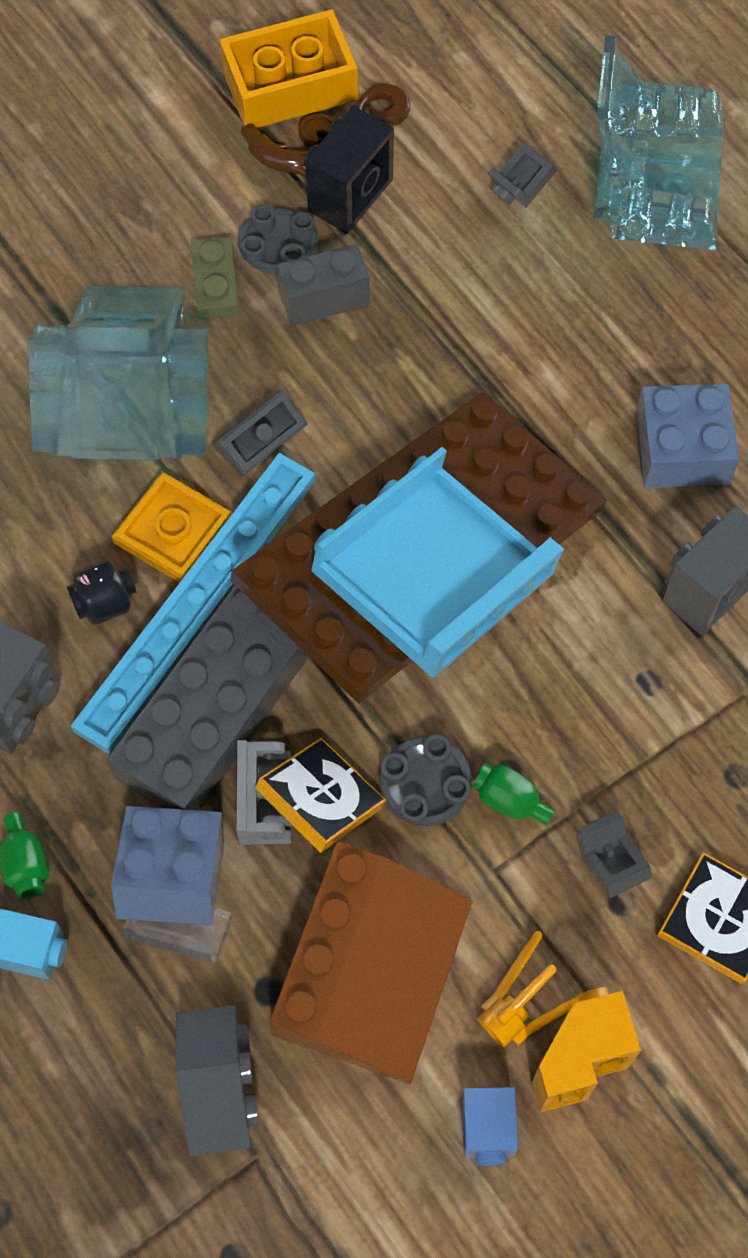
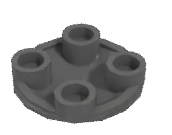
(276, 237)
(425, 780)

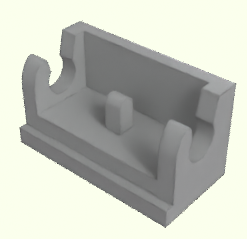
(256, 818)

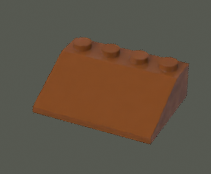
(371, 964)

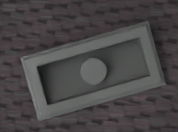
(260, 432)

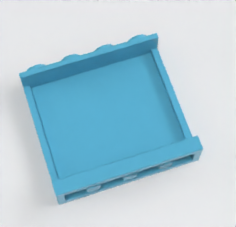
(431, 564)

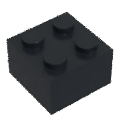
(349, 168)

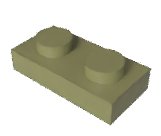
(215, 278)

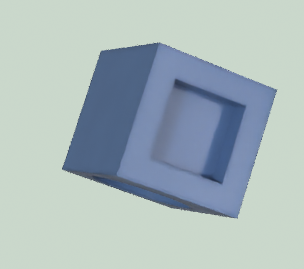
(489, 1125)

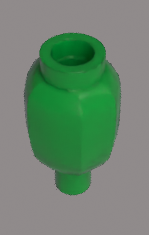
(510, 794)
(22, 859)

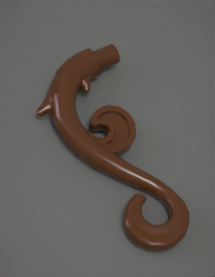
(316, 125)

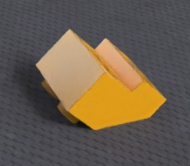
(590, 1043)

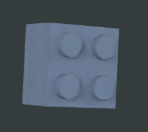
(686, 435)
(168, 865)

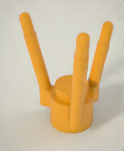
(505, 1017)

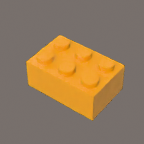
(289, 69)

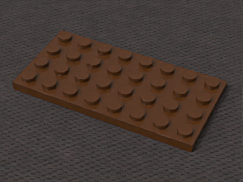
(489, 458)

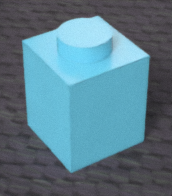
(30, 944)

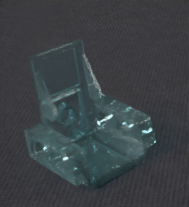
(657, 157)
(120, 378)

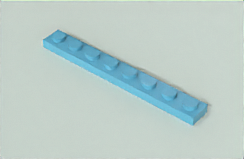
(192, 604)

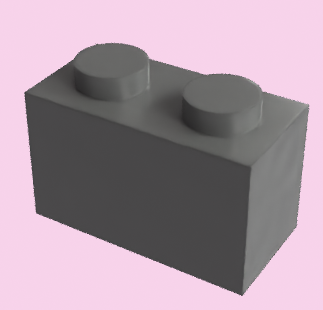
(324, 284)

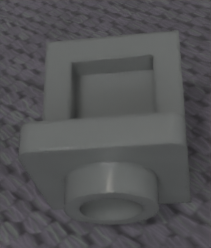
(522, 176)
(612, 855)

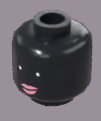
(101, 591)

